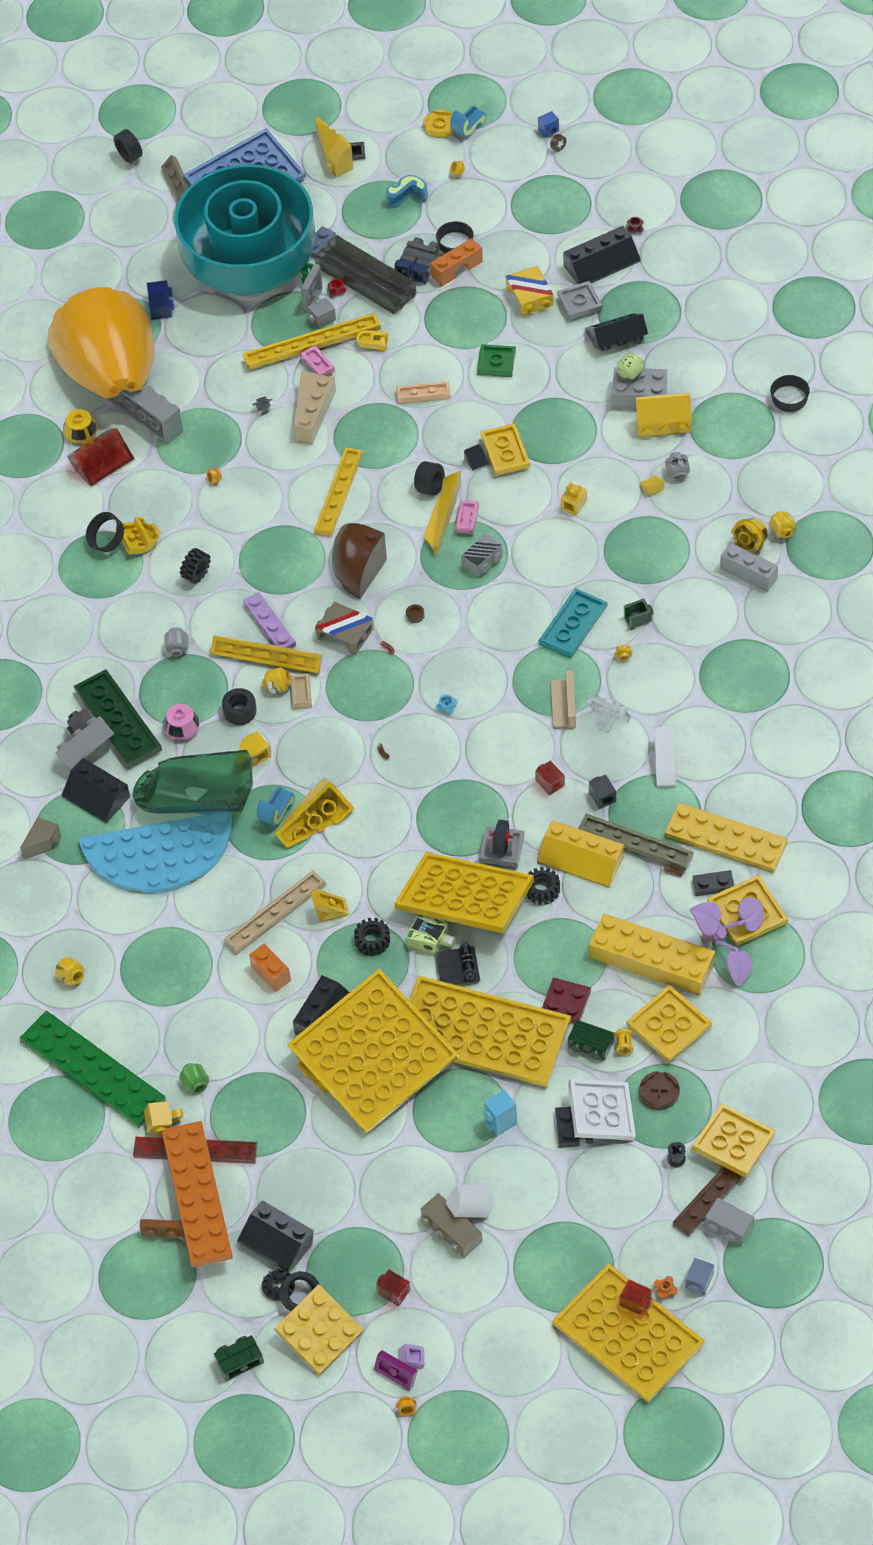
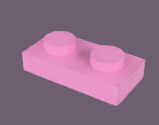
(317, 361)

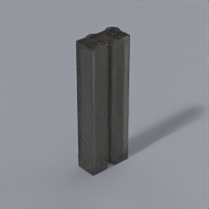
(366, 274)

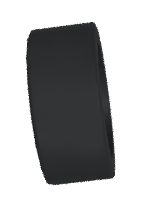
(127, 146)
(300, 1275)

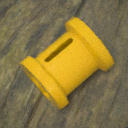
(624, 1042)

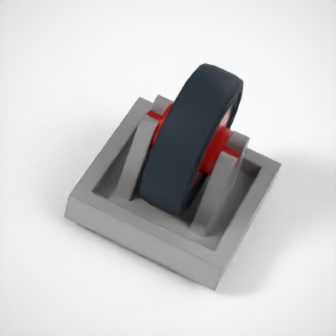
(501, 845)

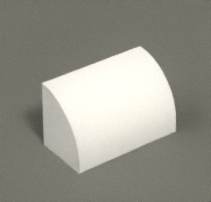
(470, 1201)

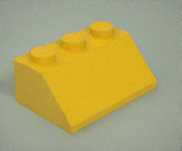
(663, 414)

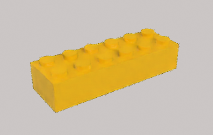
(652, 954)

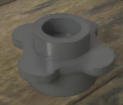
(262, 403)

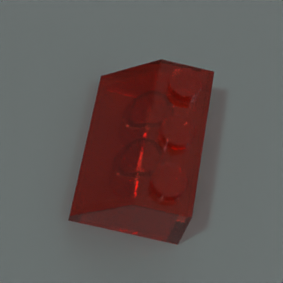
(101, 456)

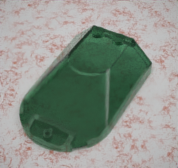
(196, 784)

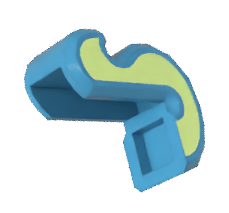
(466, 123)
(406, 186)
(275, 809)

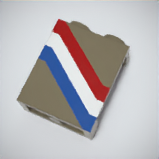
(345, 626)

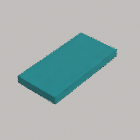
(573, 623)

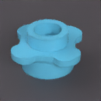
(446, 699)

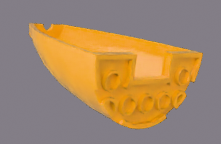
(103, 341)

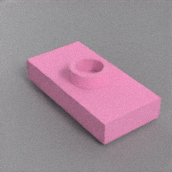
(467, 517)

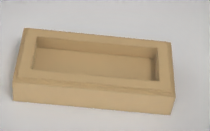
(301, 691)

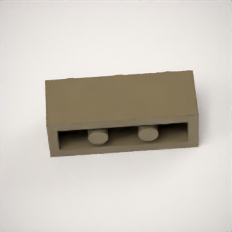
(455, 1230)

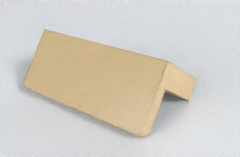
(563, 702)

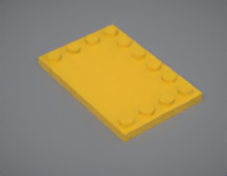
(464, 892)
(633, 1347)

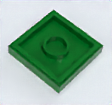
(496, 360)

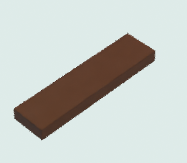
(698, 1208)

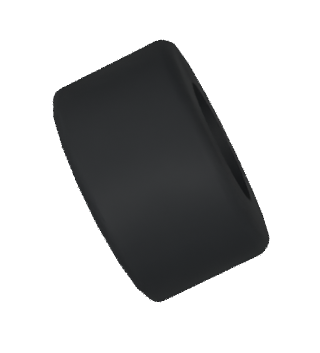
(429, 478)
(242, 715)

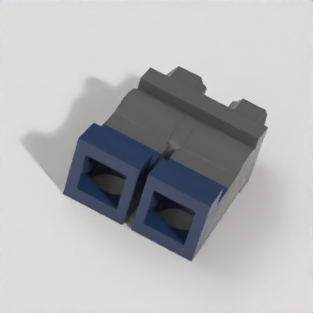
(417, 259)

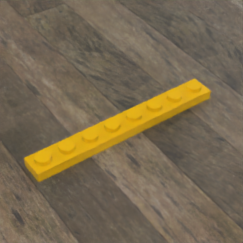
(320, 338)

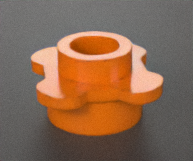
(665, 1293)

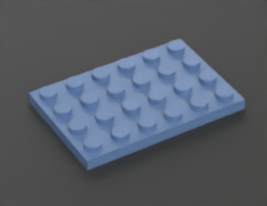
(257, 150)

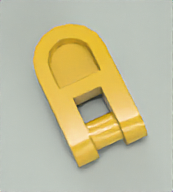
(369, 340)

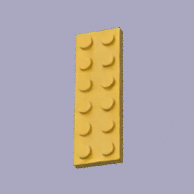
(726, 837)

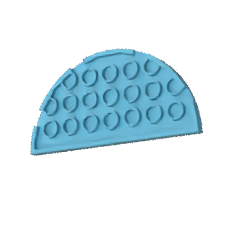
(159, 854)

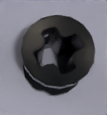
(676, 1156)

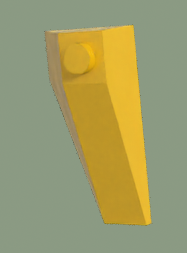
(335, 149)
(318, 810)

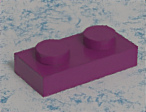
(395, 1370)

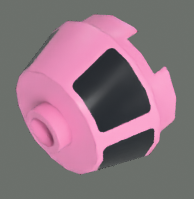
(181, 722)

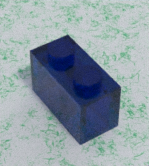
(159, 299)

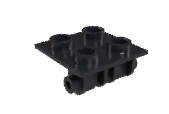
(458, 965)

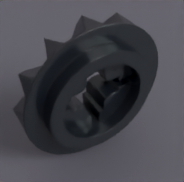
(272, 1291)

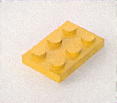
(505, 449)

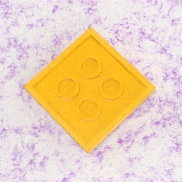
(729, 901)
(669, 1023)
(733, 1140)
(318, 1329)

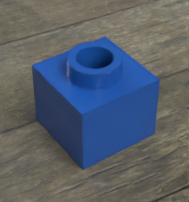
(548, 124)

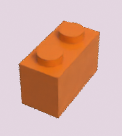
(269, 967)

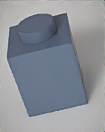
(699, 1276)

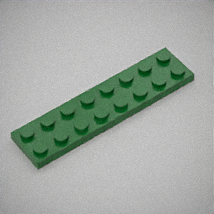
(91, 1067)

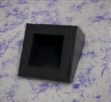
(358, 150)
(475, 457)

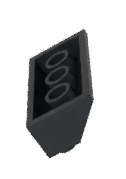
(601, 256)

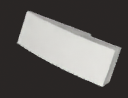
(665, 757)

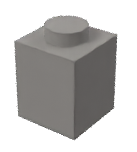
(321, 313)

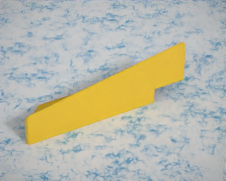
(443, 511)

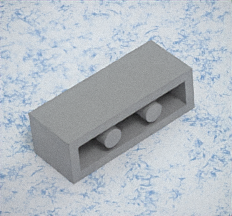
(749, 567)
(84, 742)

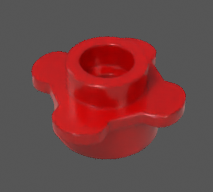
(336, 287)

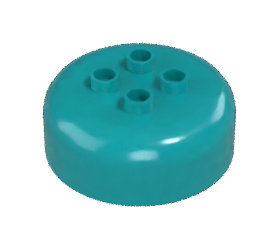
(245, 229)

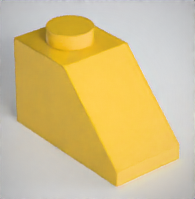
(257, 748)

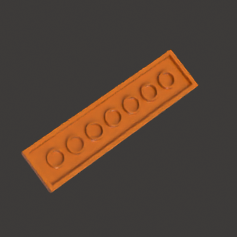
(197, 1194)

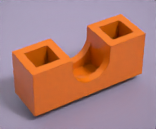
(445, 267)

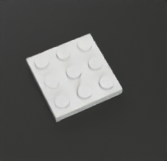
(601, 1109)

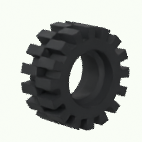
(195, 565)
(548, 894)
(369, 927)

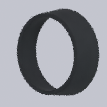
(454, 226)
(790, 380)
(94, 526)

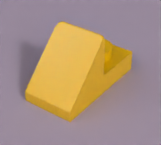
(329, 905)

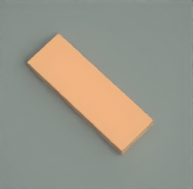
(423, 392)

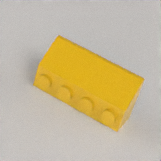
(581, 853)

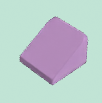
(412, 1355)

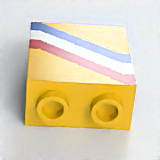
(530, 290)

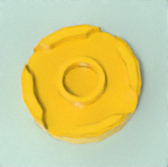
(438, 124)

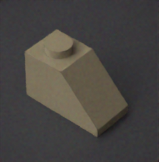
(40, 838)

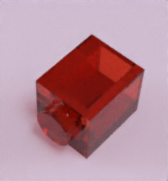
(549, 777)
(393, 1287)
(636, 1297)

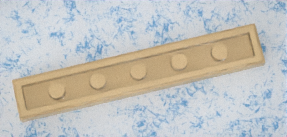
(274, 912)

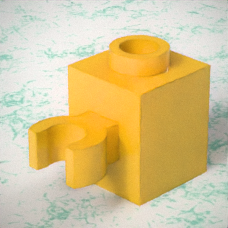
(573, 498)
(159, 1117)

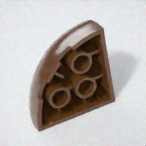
(358, 557)

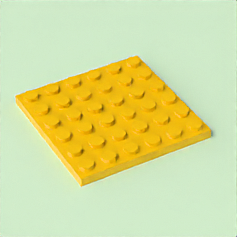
(372, 1050)

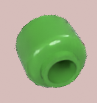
(194, 1078)

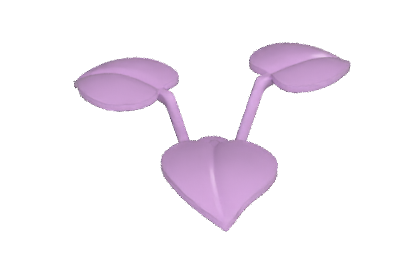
(707, 919)

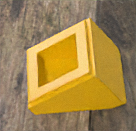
(652, 485)

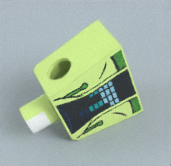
(429, 935)

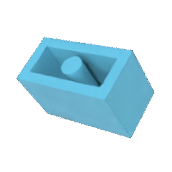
(500, 1113)

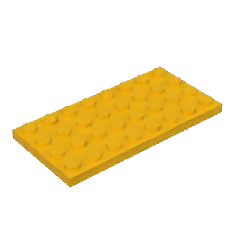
(493, 1030)

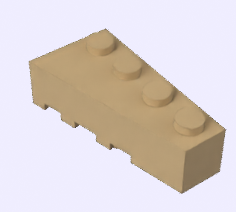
(312, 404)

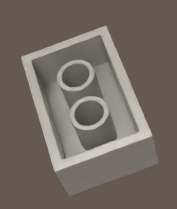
(647, 383)

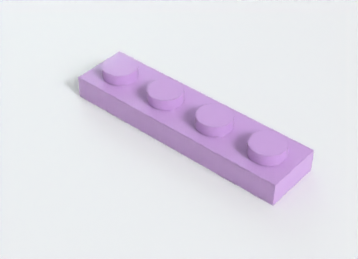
(268, 621)

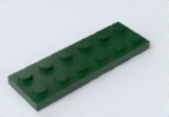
(131, 734)

